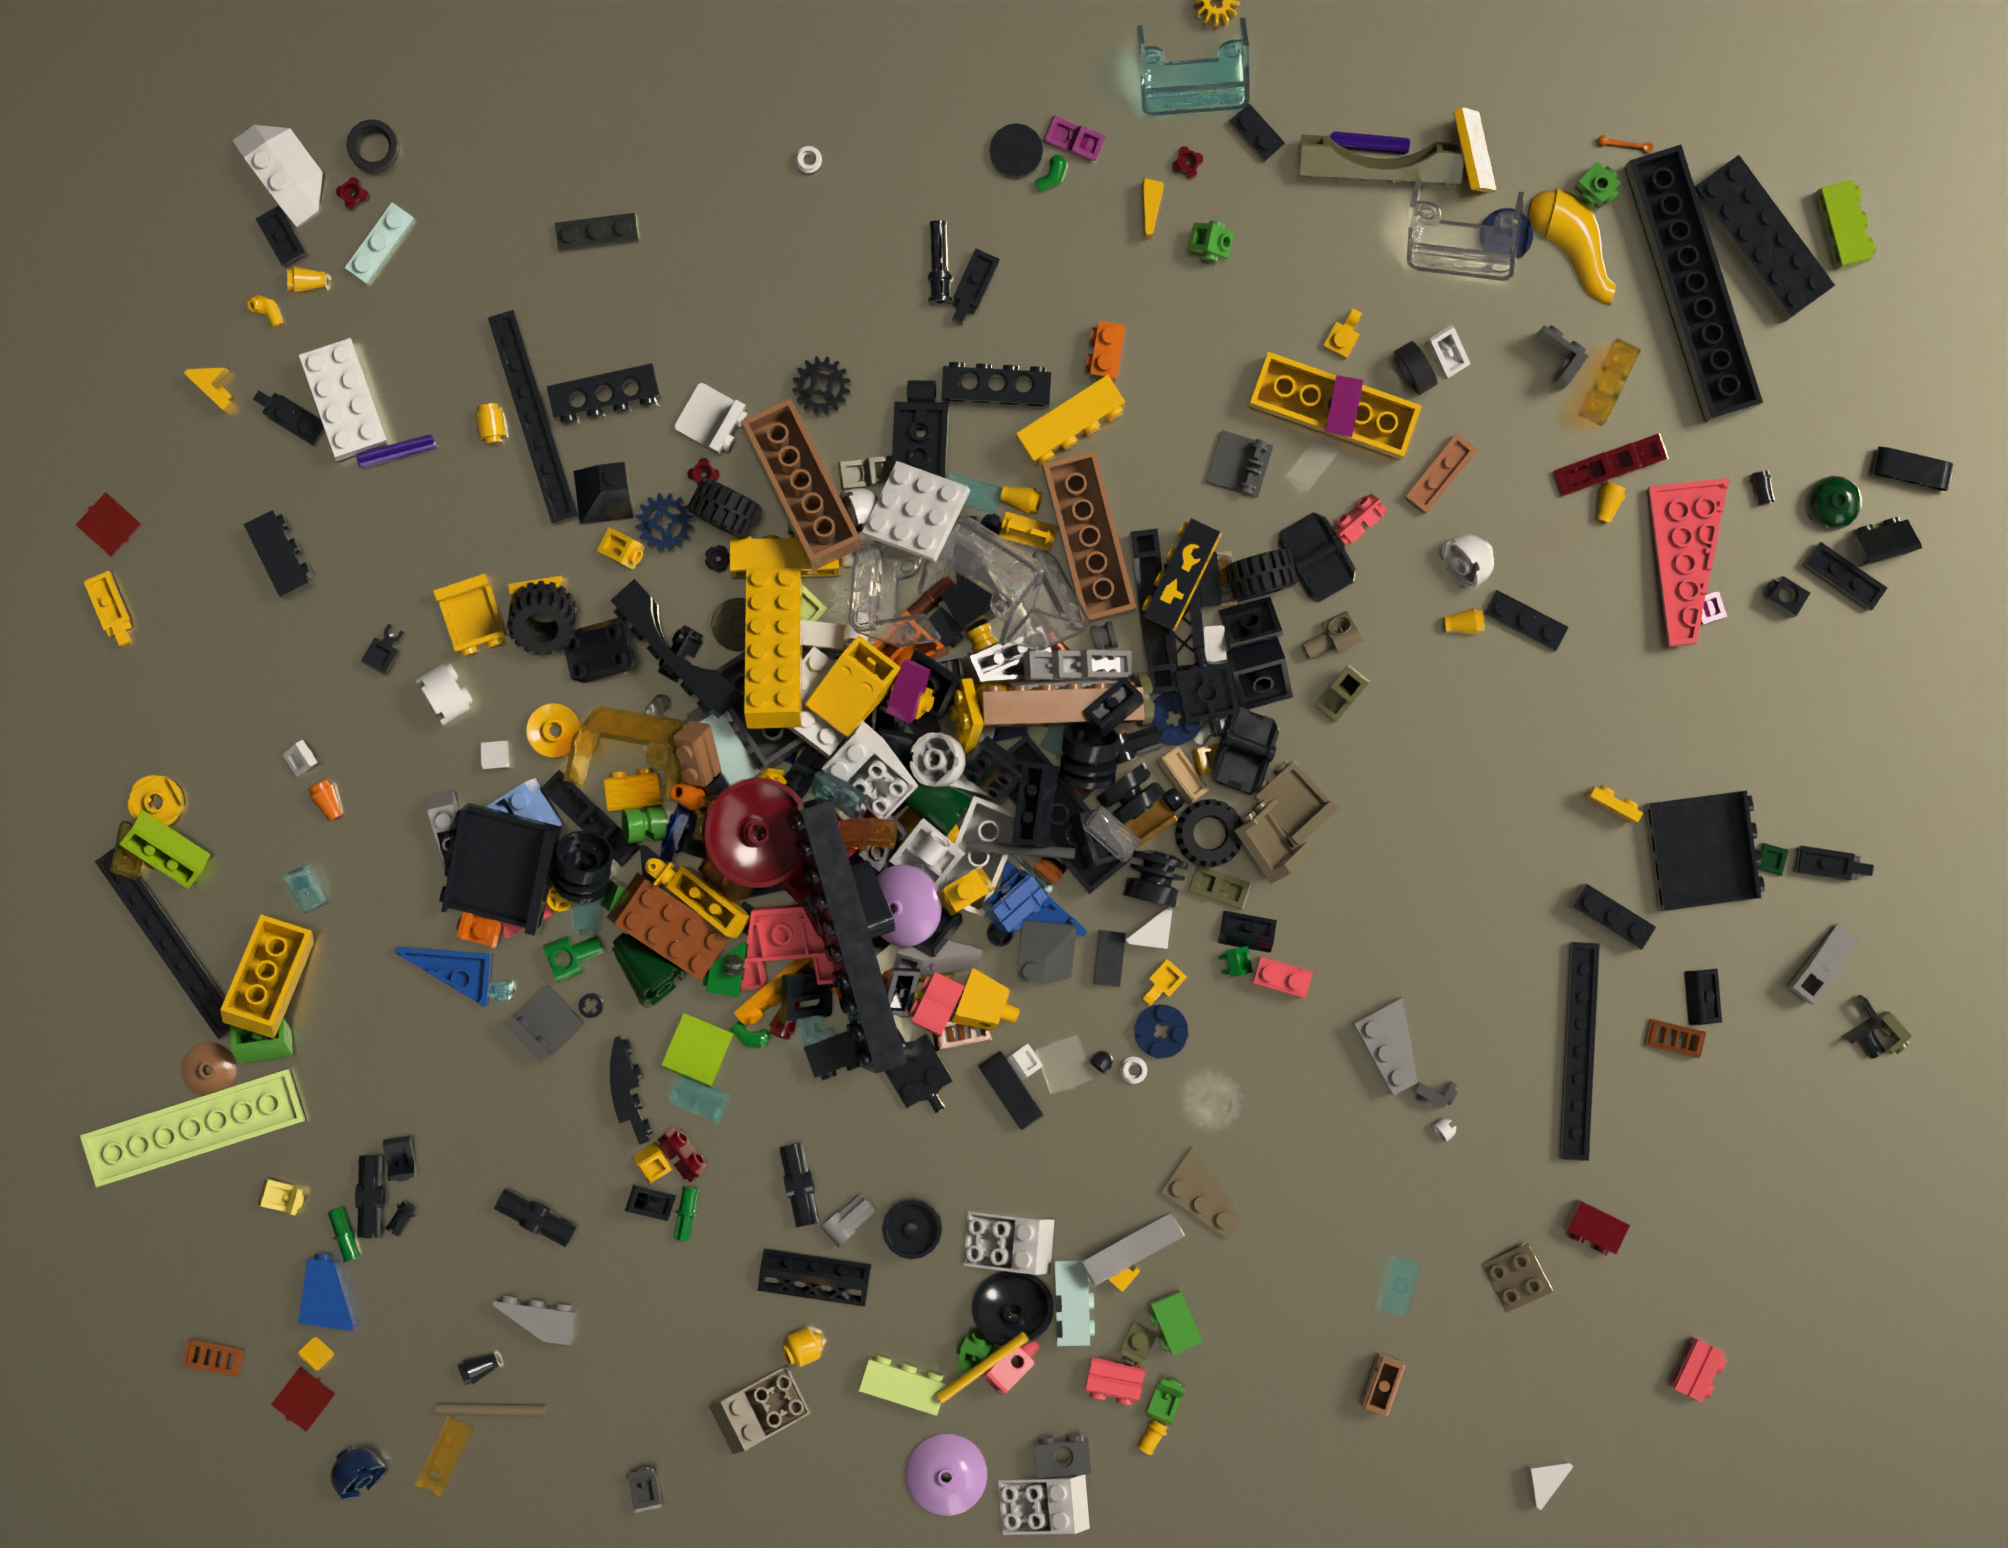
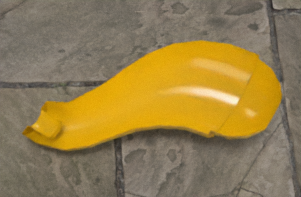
(1574, 229)

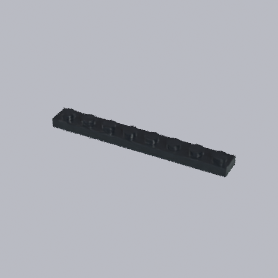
(533, 417)
(169, 945)
(1580, 1051)

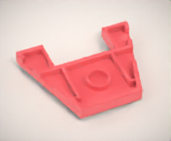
(783, 935)

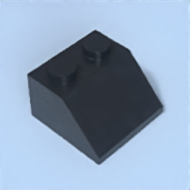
(1884, 542)
(1260, 674)

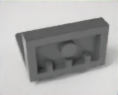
(1571, 351)
(544, 1023)

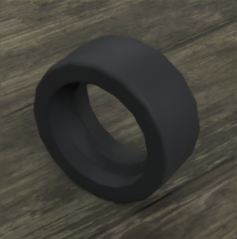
(375, 125)
(1415, 367)

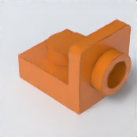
(478, 929)

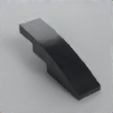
(588, 815)

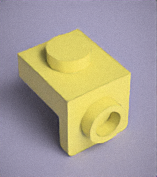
(281, 1196)

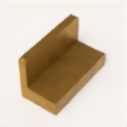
(1152, 821)

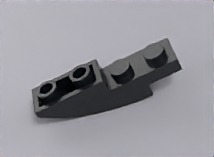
(624, 1078)

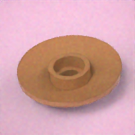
(222, 1064)

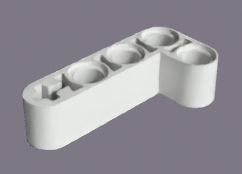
(828, 637)

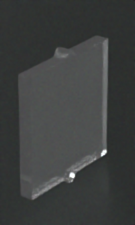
(1064, 1064)

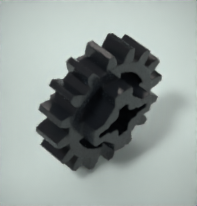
(810, 392)

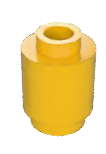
(489, 423)

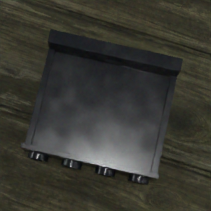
(1705, 850)
(500, 866)

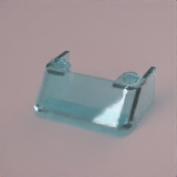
(1197, 83)

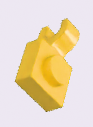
(1342, 337)
(1166, 980)

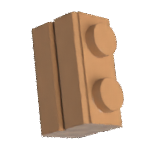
(697, 753)
(1383, 1384)

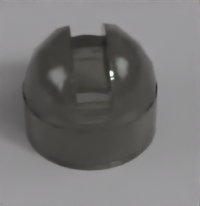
(733, 965)

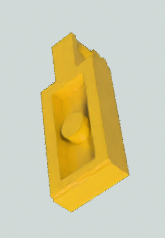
(109, 607)

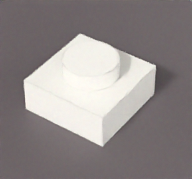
(299, 758)
(1024, 1062)

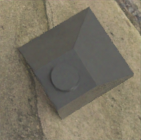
(1046, 951)

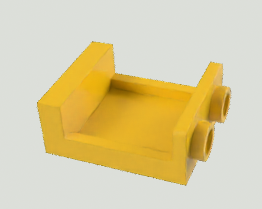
(471, 614)

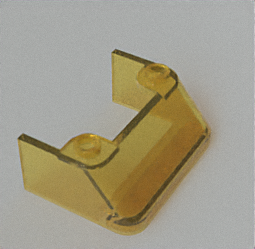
(630, 727)

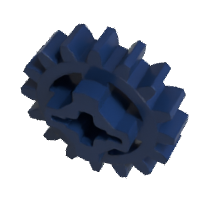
(652, 524)

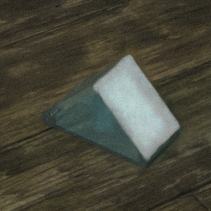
(306, 888)

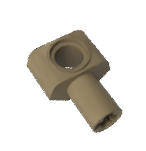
(1338, 635)

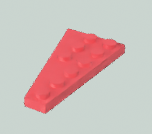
(1686, 537)

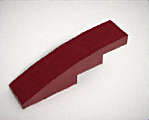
(1611, 464)

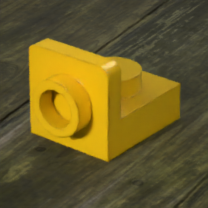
(621, 548)

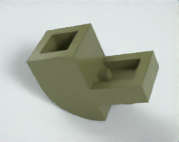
(1342, 692)

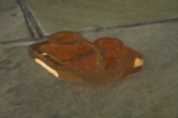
(869, 831)

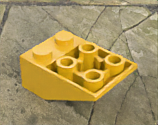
(854, 686)

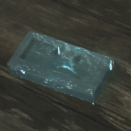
(981, 495)
(1400, 1286)

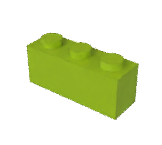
(1846, 223)
(165, 849)

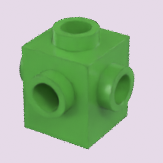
(1599, 175)
(1211, 240)
(973, 1350)

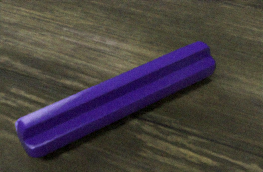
(1371, 142)
(396, 451)

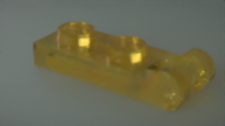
(445, 1455)

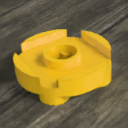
(160, 787)

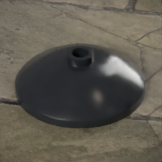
(1008, 1295)

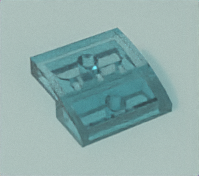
(841, 794)

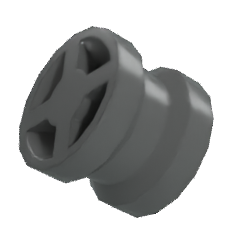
(1104, 636)

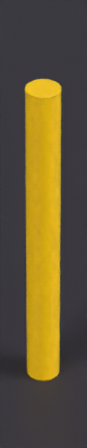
(982, 1367)

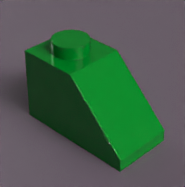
(718, 982)

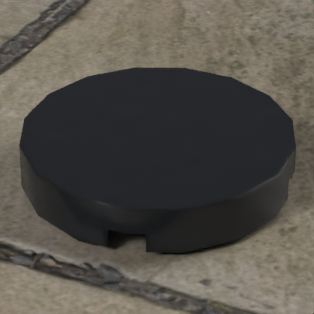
(1016, 150)

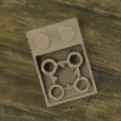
(759, 1410)

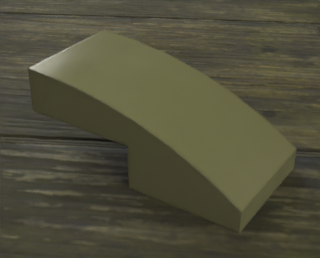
(865, 472)
(1220, 887)

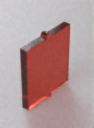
(108, 524)
(303, 1399)

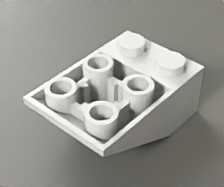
(873, 769)
(1009, 1243)
(1044, 1505)

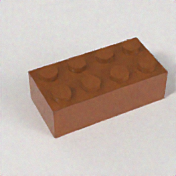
(668, 926)

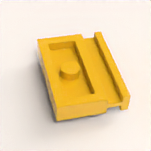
(1605, 797)

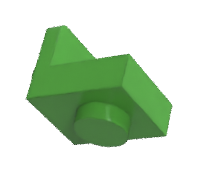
(1165, 1401)

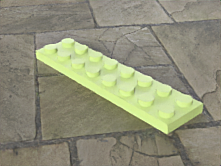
(192, 1128)

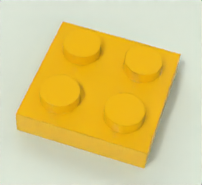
(966, 715)

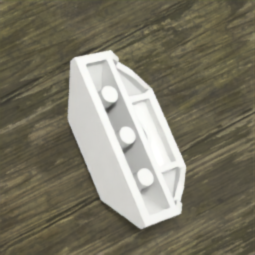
(283, 169)

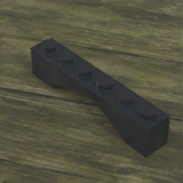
(1155, 637)
(708, 685)

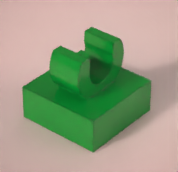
(1238, 961)

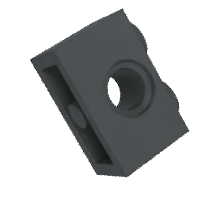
(1076, 1464)

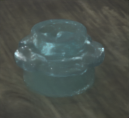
(502, 990)

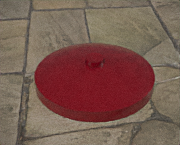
(750, 834)

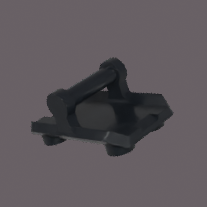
(1318, 556)
(600, 651)
(1245, 751)

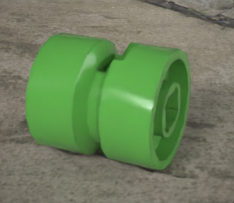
(643, 824)

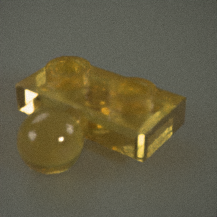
(124, 861)

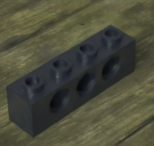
(562, 393)
(982, 394)

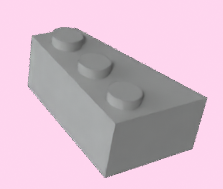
(997, 664)

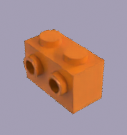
(1107, 350)

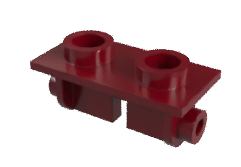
(691, 1162)

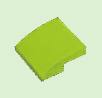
(697, 1050)

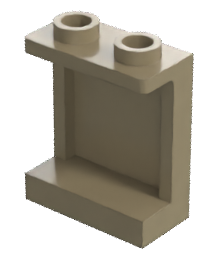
(1301, 803)
(1269, 843)

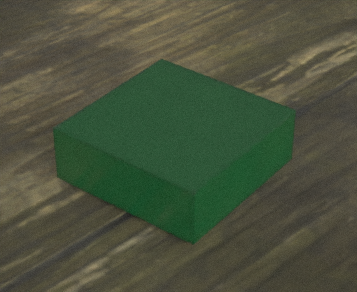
(1772, 859)

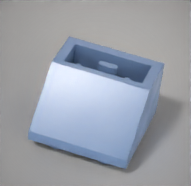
(529, 802)

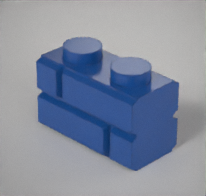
(1014, 902)

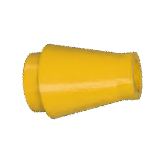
(304, 279)
(1022, 498)
(1610, 500)
(1468, 621)

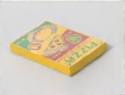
(1474, 150)

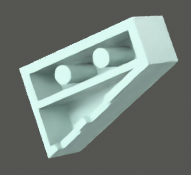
(733, 755)
(1073, 1303)

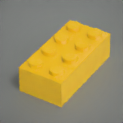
(1071, 420)
(267, 976)

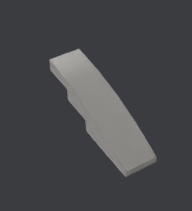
(1077, 665)
(1132, 1249)

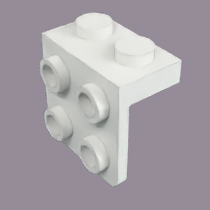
(711, 418)

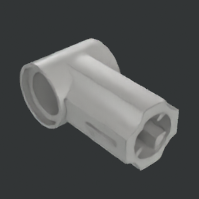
(843, 1223)

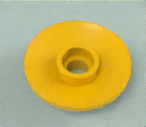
(539, 729)

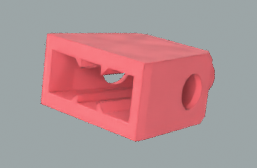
(1004, 1375)

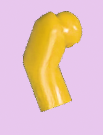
(266, 307)

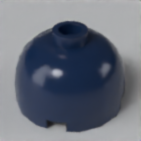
(355, 1471)

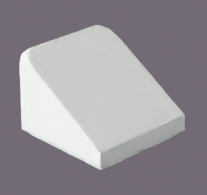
(495, 755)

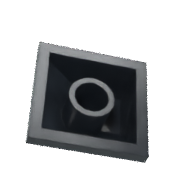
(603, 493)
(941, 681)

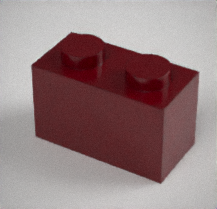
(1597, 1227)

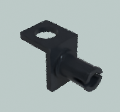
(1865, 1031)

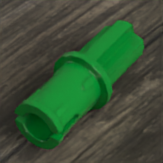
(686, 1213)
(343, 1234)

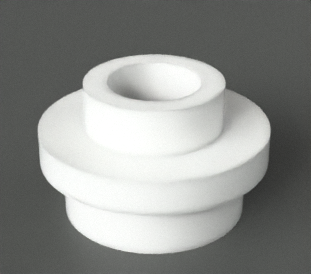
(808, 151)
(1133, 1079)

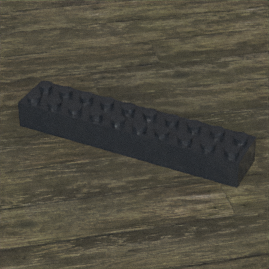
(1693, 283)
(846, 935)

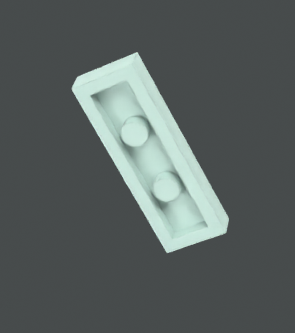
(379, 243)

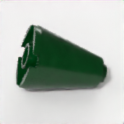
(938, 805)
(645, 969)

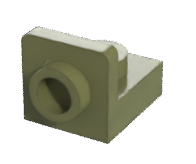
(1891, 1028)
(1137, 1344)

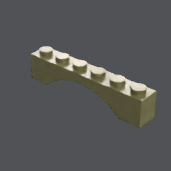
(1325, 158)

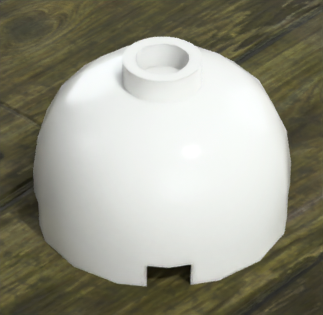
(859, 505)
(1470, 559)
(937, 760)

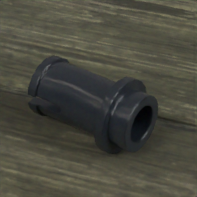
(1763, 487)
(401, 1217)

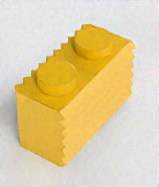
(632, 791)

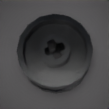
(1130, 794)
(916, 1212)

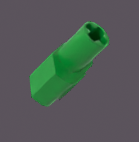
(578, 953)

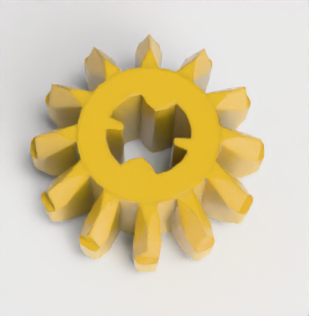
(1216, 13)

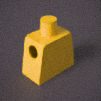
(966, 890)
(983, 1003)

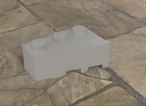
(1389, 1045)

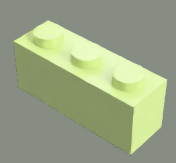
(903, 1384)

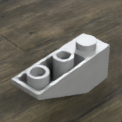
(442, 813)
(950, 959)
(1823, 965)
(545, 1322)

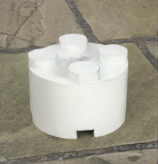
(443, 693)

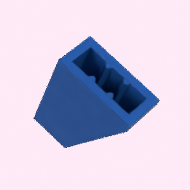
(325, 1295)

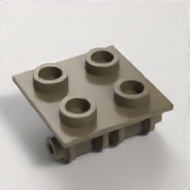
(1517, 1277)

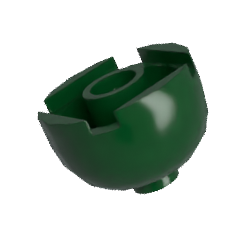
(1834, 502)

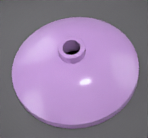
(916, 903)
(952, 1455)

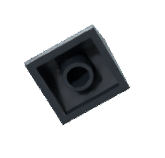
(969, 604)
(1250, 623)

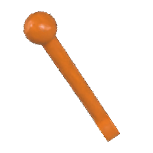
(1646, 147)

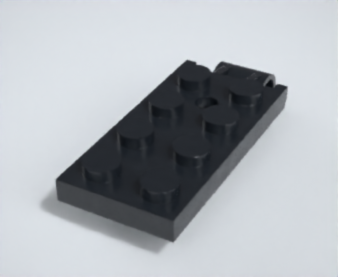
(921, 412)

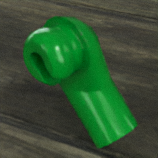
(1055, 174)
(750, 1039)

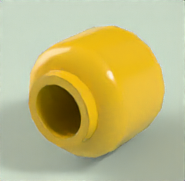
(802, 1347)

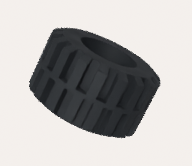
(724, 508)
(1261, 574)
(542, 635)
(1185, 833)

